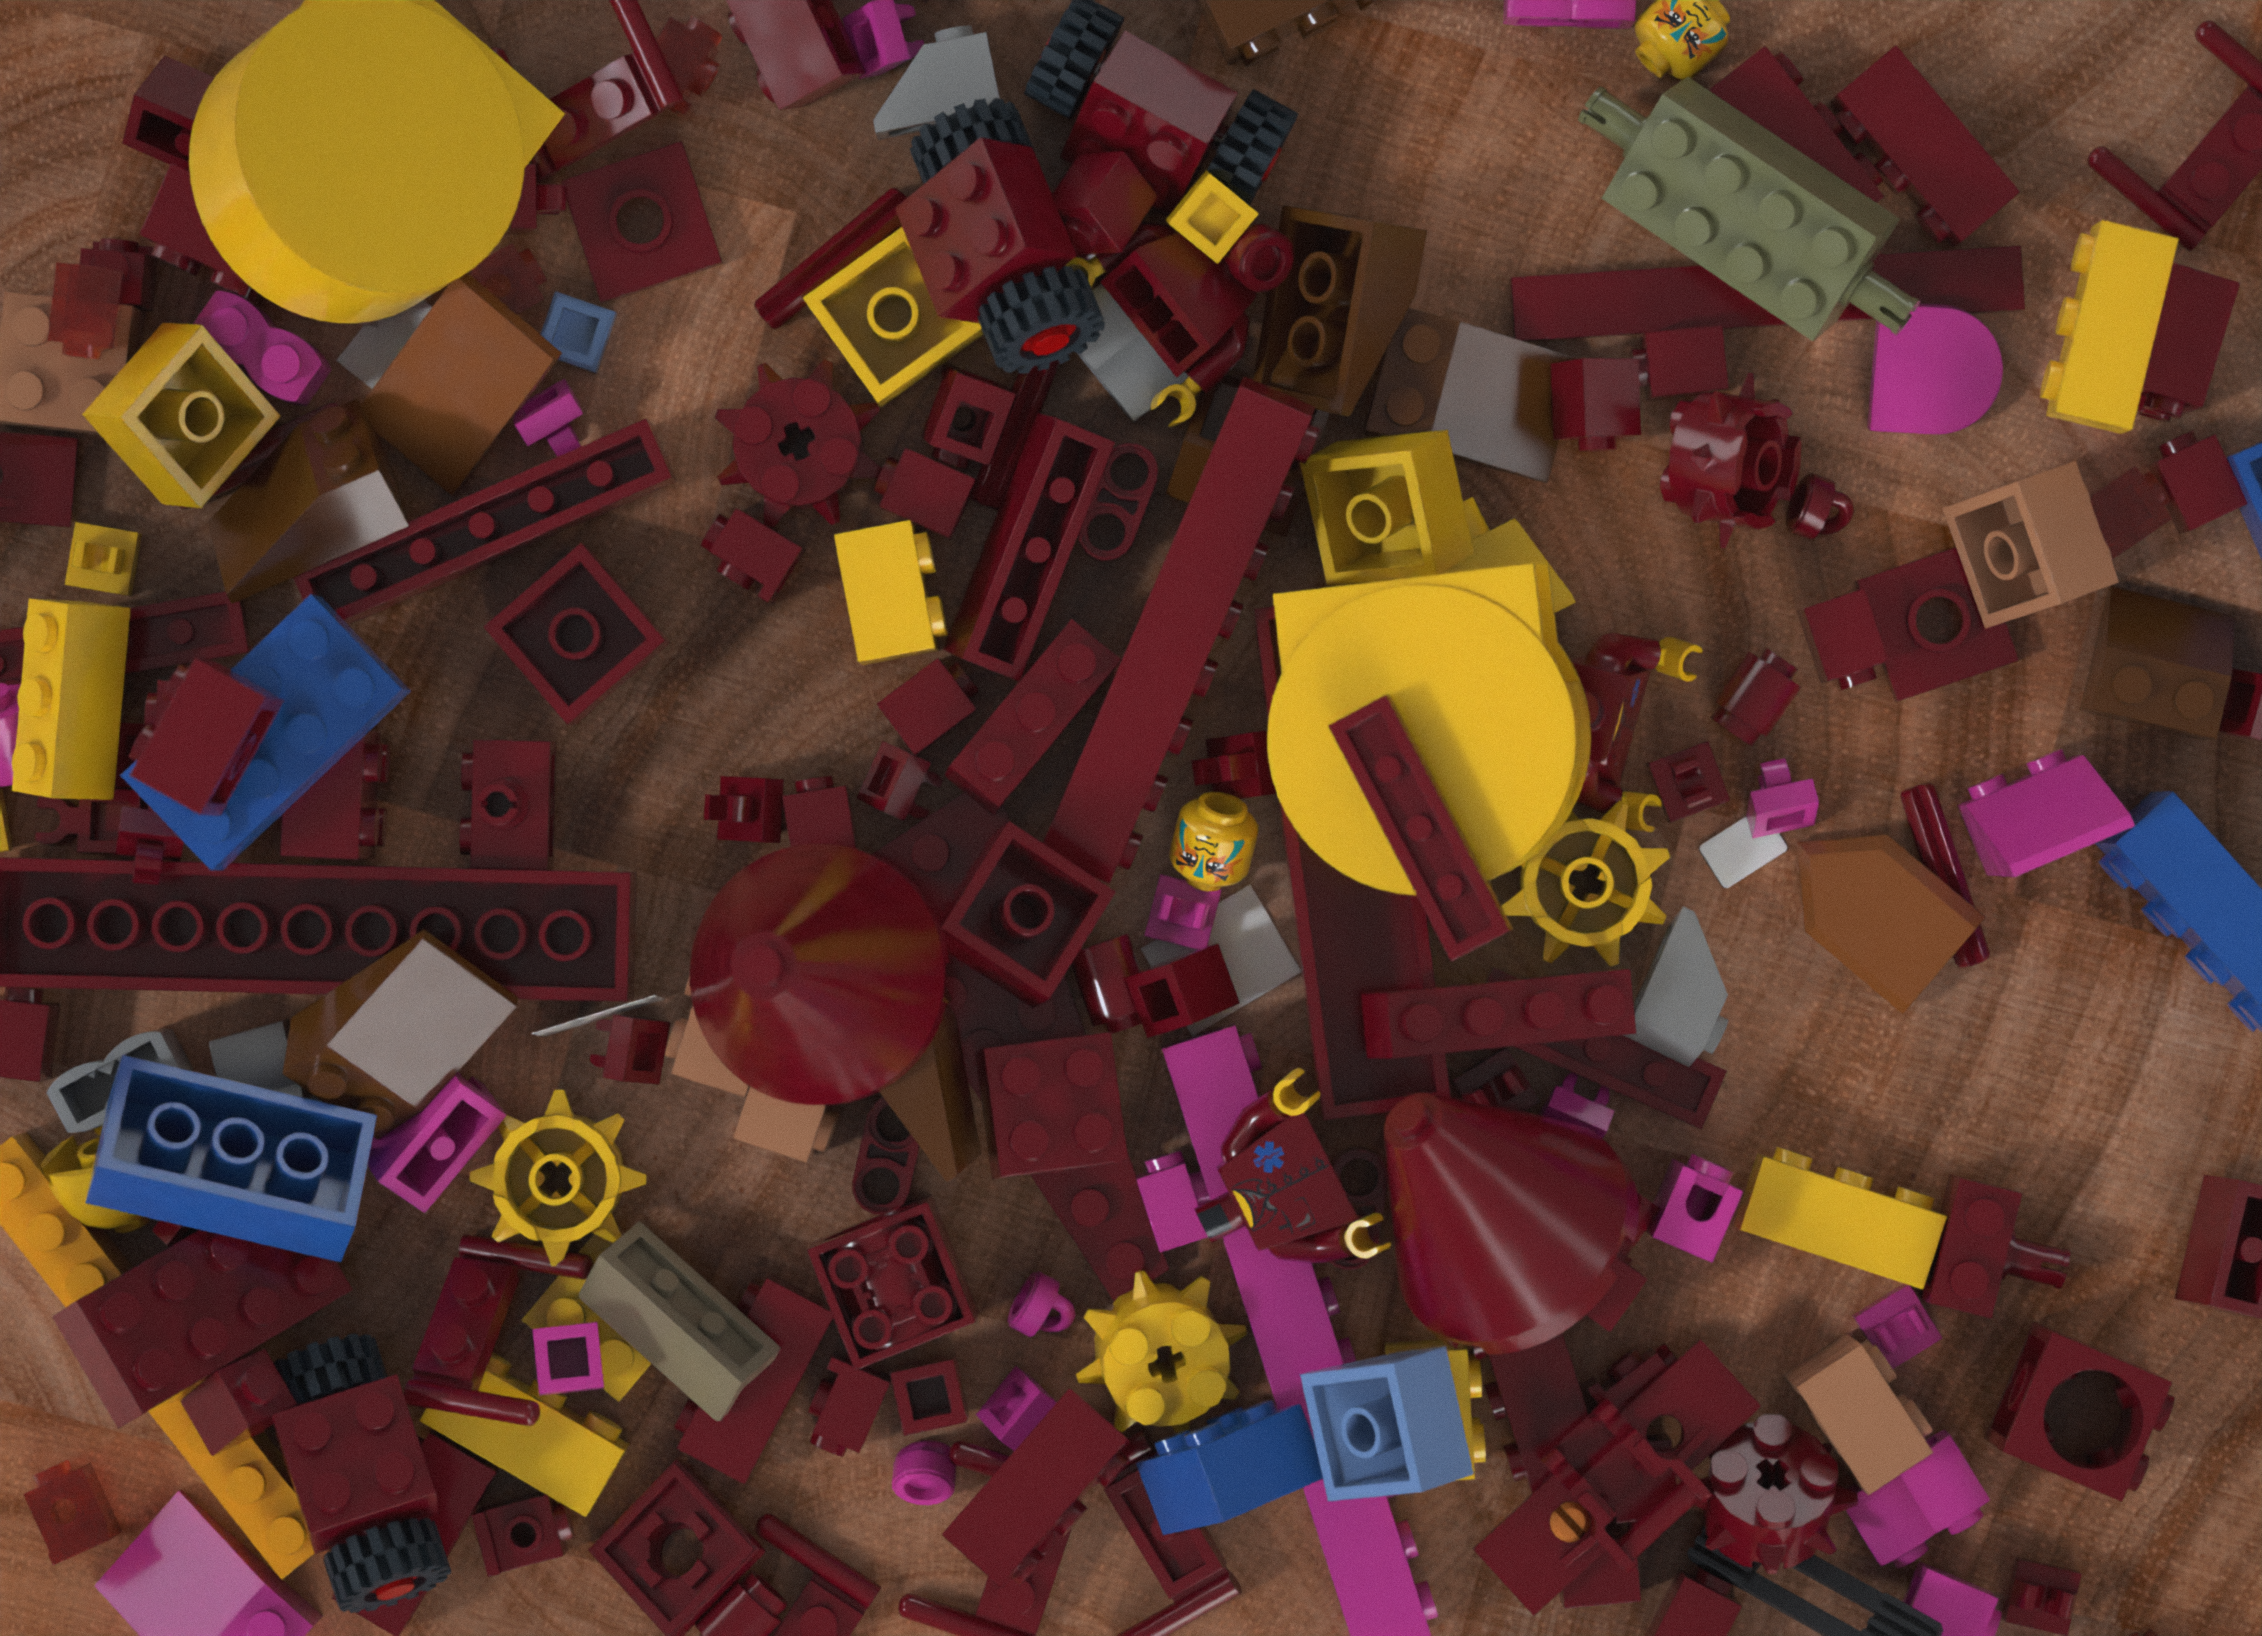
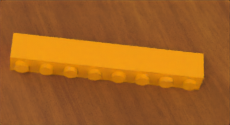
(78, 1259)

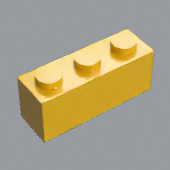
(2108, 326)
(70, 699)
(1841, 1217)
(558, 1455)

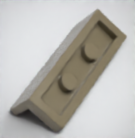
(677, 1320)

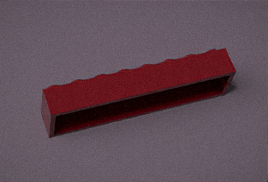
(1350, 946)

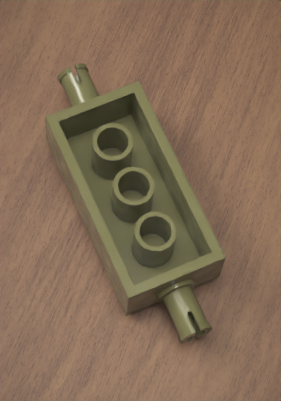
(1750, 208)

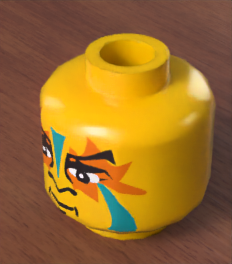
(1681, 36)
(1213, 841)

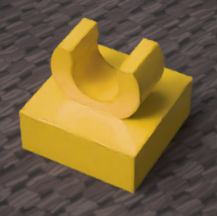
(1211, 216)
(103, 559)

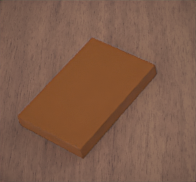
(458, 382)

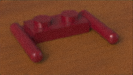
(609, 99)
(2215, 168)
(468, 1326)
(1183, 1561)
(834, 1594)
(1001, 1610)

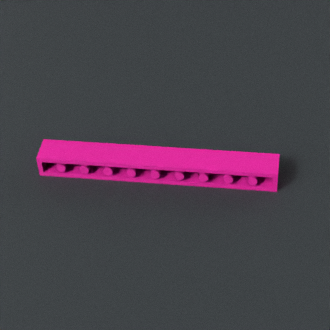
(1295, 1336)

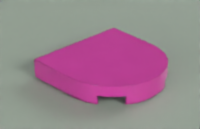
(1933, 373)

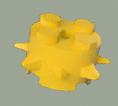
(1599, 917)
(521, 1175)
(1126, 1354)

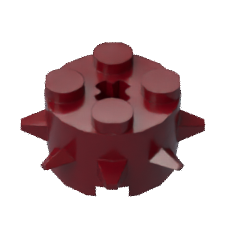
(762, 431)
(1731, 459)
(1772, 1495)

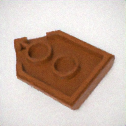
(1882, 913)

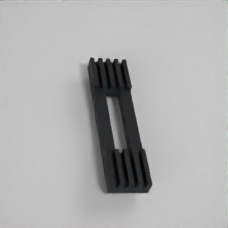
(1890, 1614)

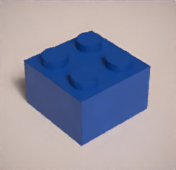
(1229, 1466)

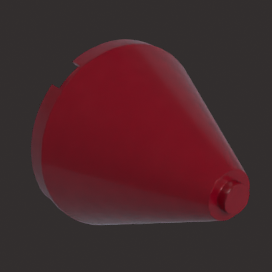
(819, 974)
(1502, 1220)

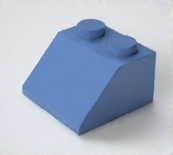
(1387, 1425)

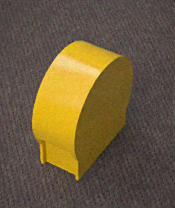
(362, 156)
(1476, 685)

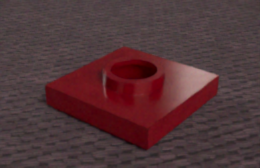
(679, 250)
(1913, 661)
(636, 1540)

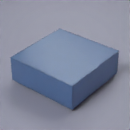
(578, 330)

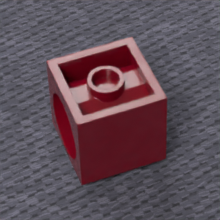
(2186, 342)
(893, 1282)
(2055, 1359)

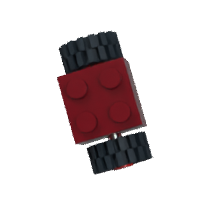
(1154, 109)
(996, 239)
(359, 1474)

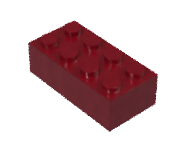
(190, 1316)

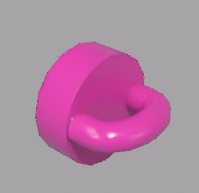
(1034, 1303)
(924, 1473)

